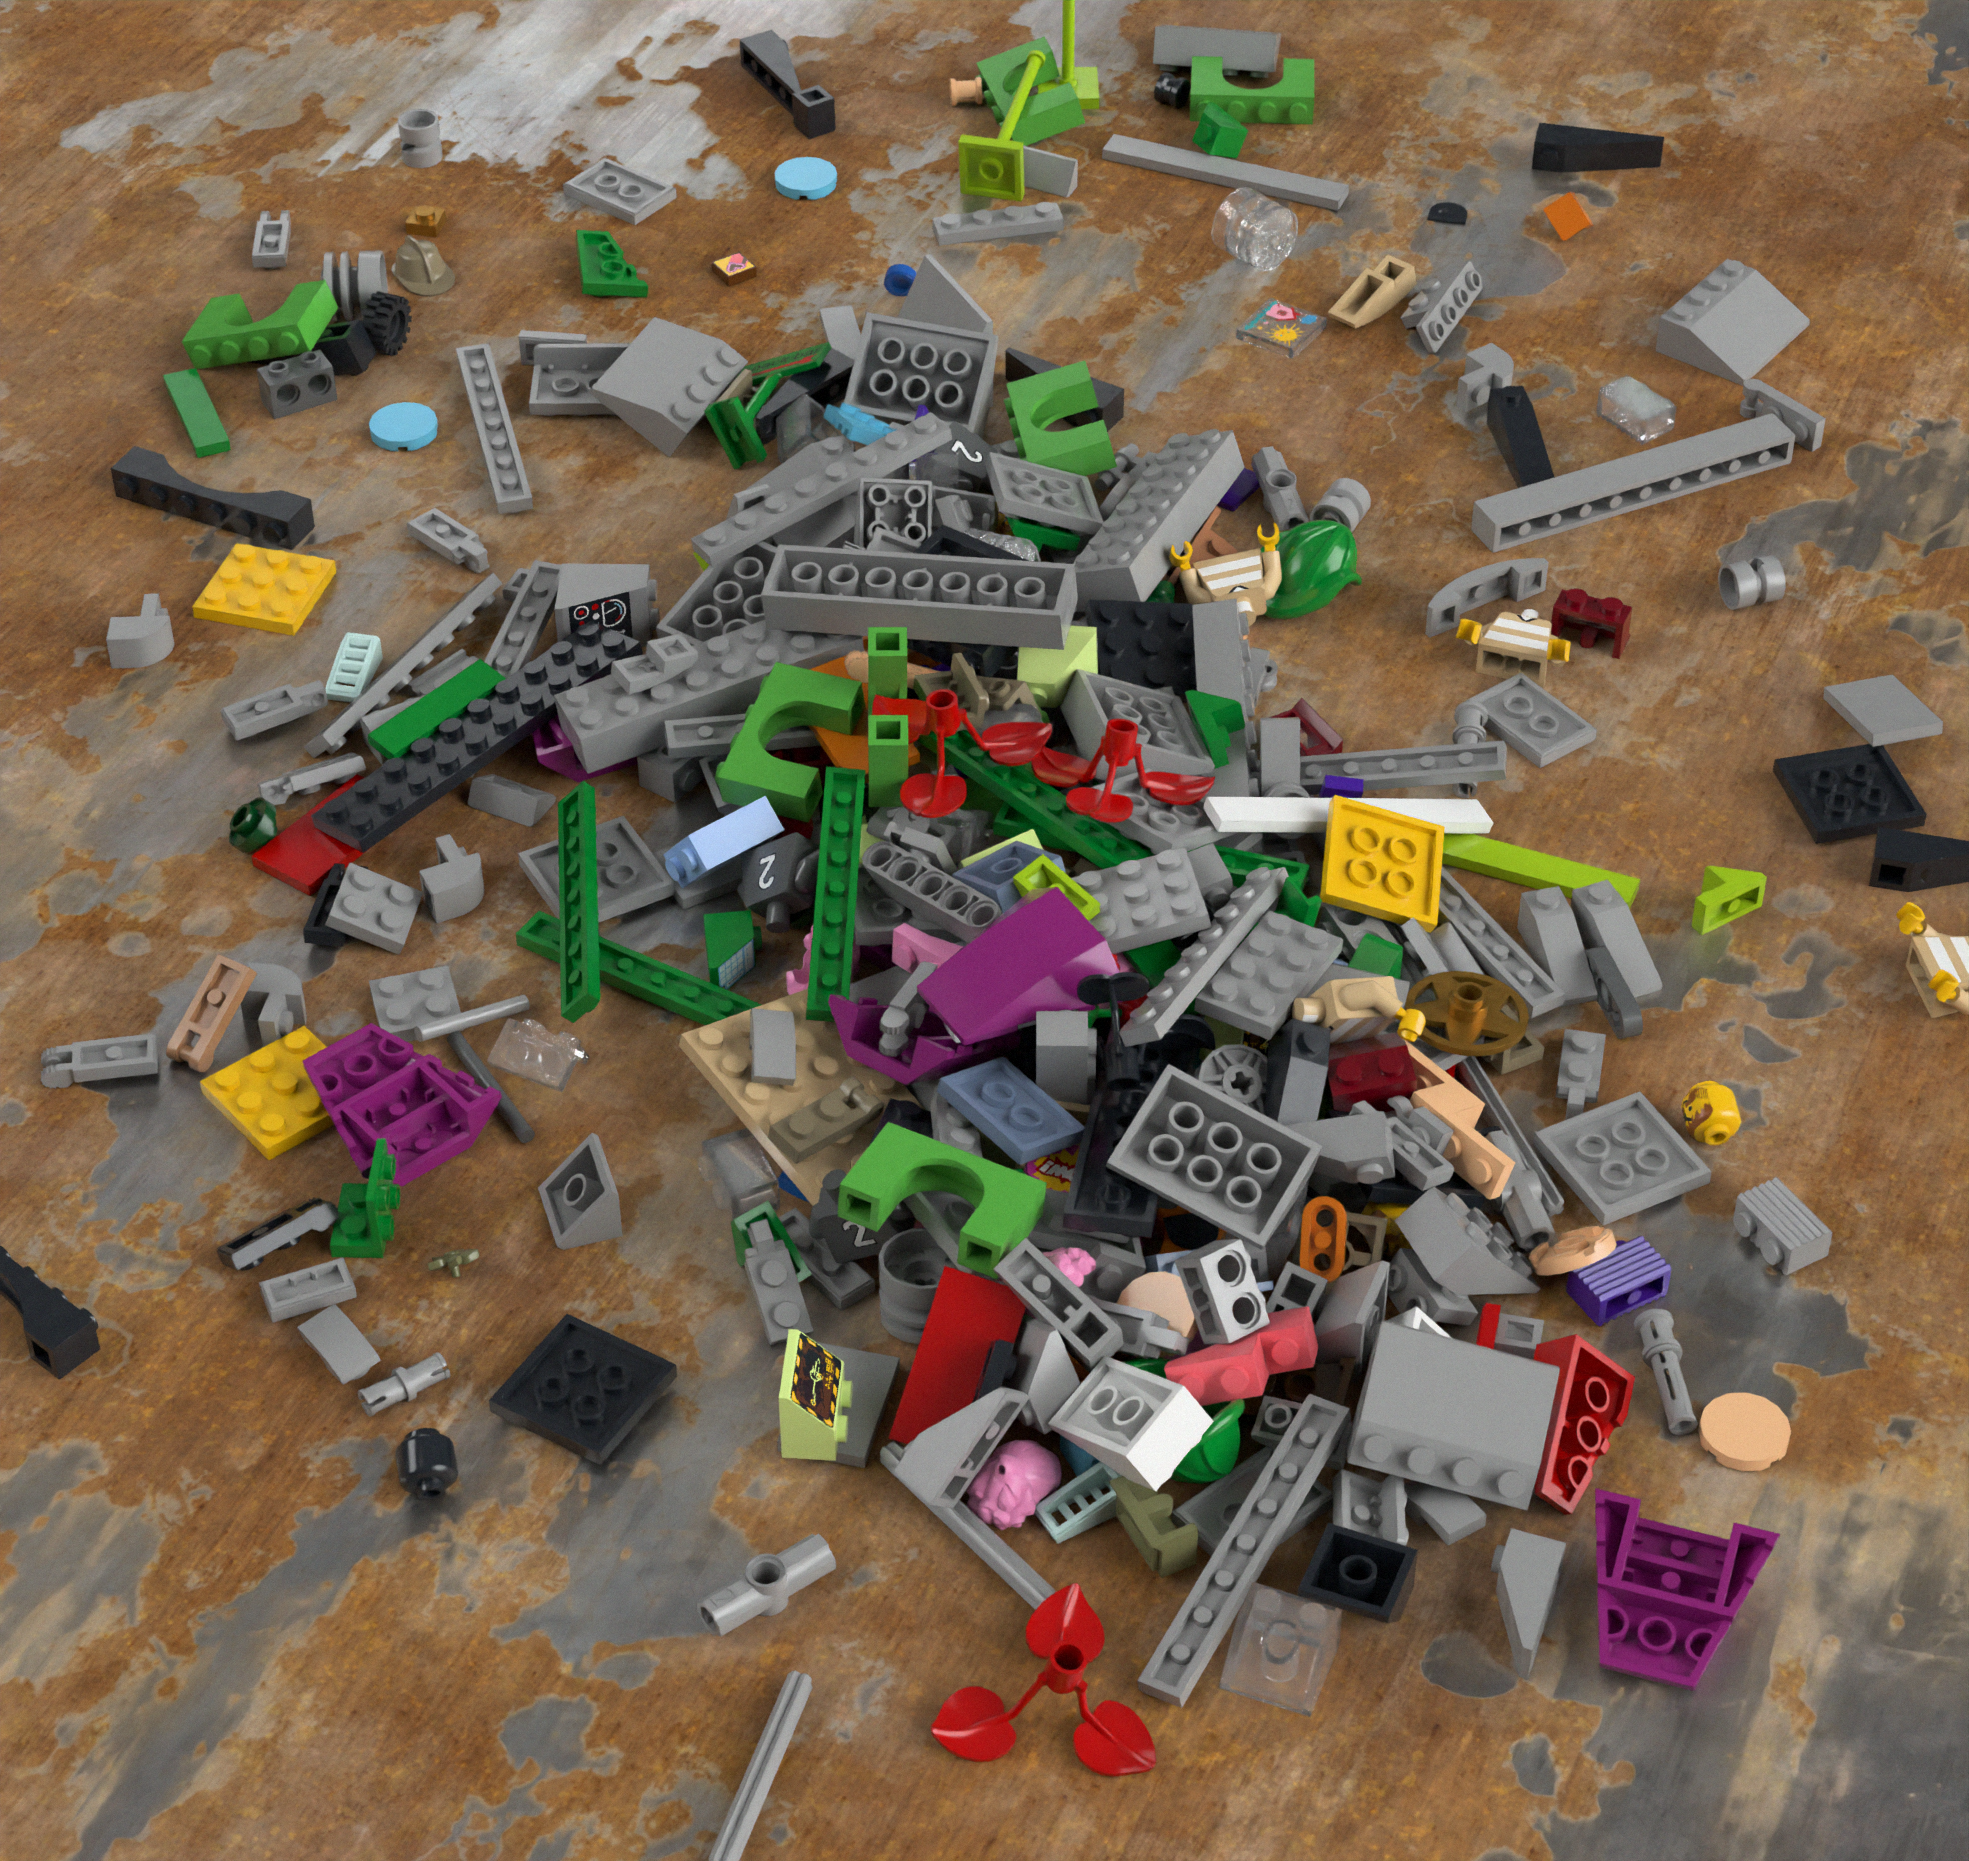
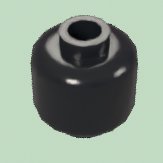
(426, 1463)

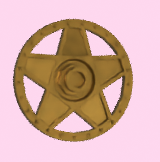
(1468, 1012)

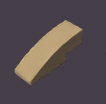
(1375, 292)

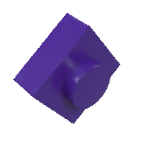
(1341, 786)

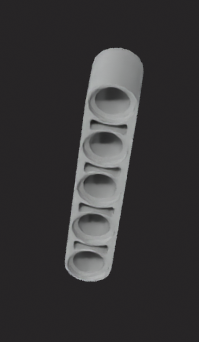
(929, 891)

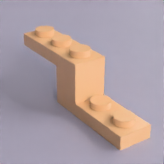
(1467, 1150)

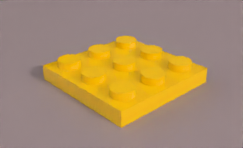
(264, 589)
(1382, 863)
(271, 1094)

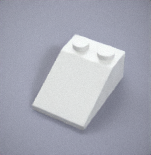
(1132, 1421)

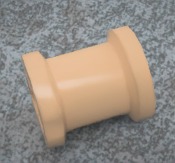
(965, 91)

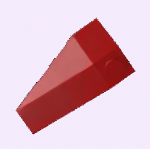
(1586, 1408)

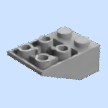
(894, 506)
(1464, 1247)

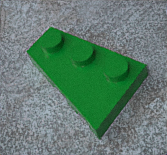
(604, 268)

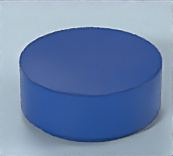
(899, 279)

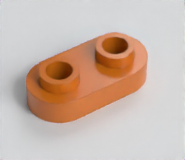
(1325, 1240)

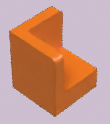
(1568, 216)

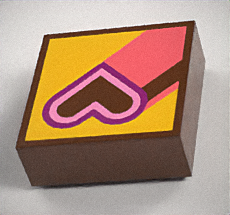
(734, 269)

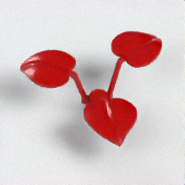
(1118, 748)
(939, 794)
(1069, 1638)

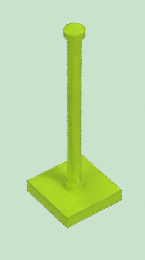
(1082, 79)
(997, 165)

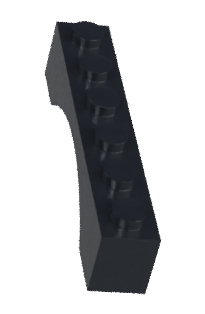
(264, 516)
(54, 1328)

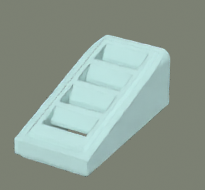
(355, 665)
(1075, 1491)

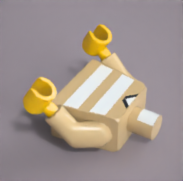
(1242, 576)
(1515, 645)
(1936, 964)
(1358, 1009)

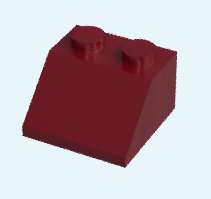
(1369, 1071)

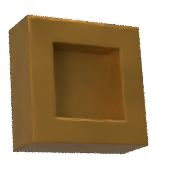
(425, 221)

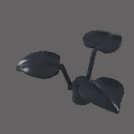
(1122, 1062)

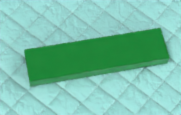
(196, 412)
(427, 714)

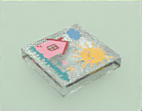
(1281, 328)

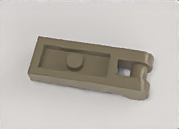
(825, 1121)

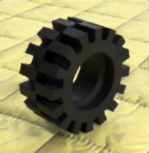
(387, 322)

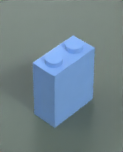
(722, 842)

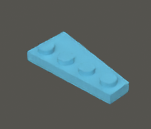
(856, 424)

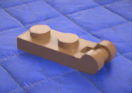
(210, 1013)

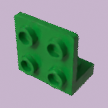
(367, 1209)

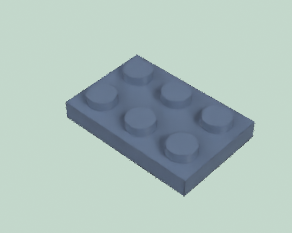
(1011, 1110)

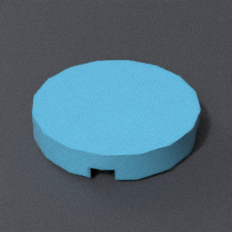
(805, 177)
(403, 426)

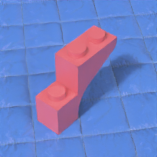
(1244, 1365)

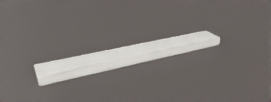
(1311, 814)

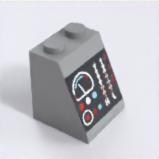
(609, 595)

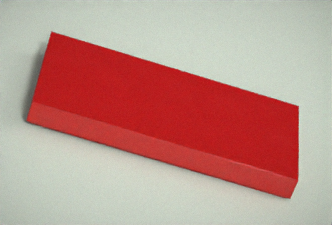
(303, 853)
(953, 1349)

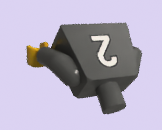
(972, 457)
(780, 879)
(844, 1238)

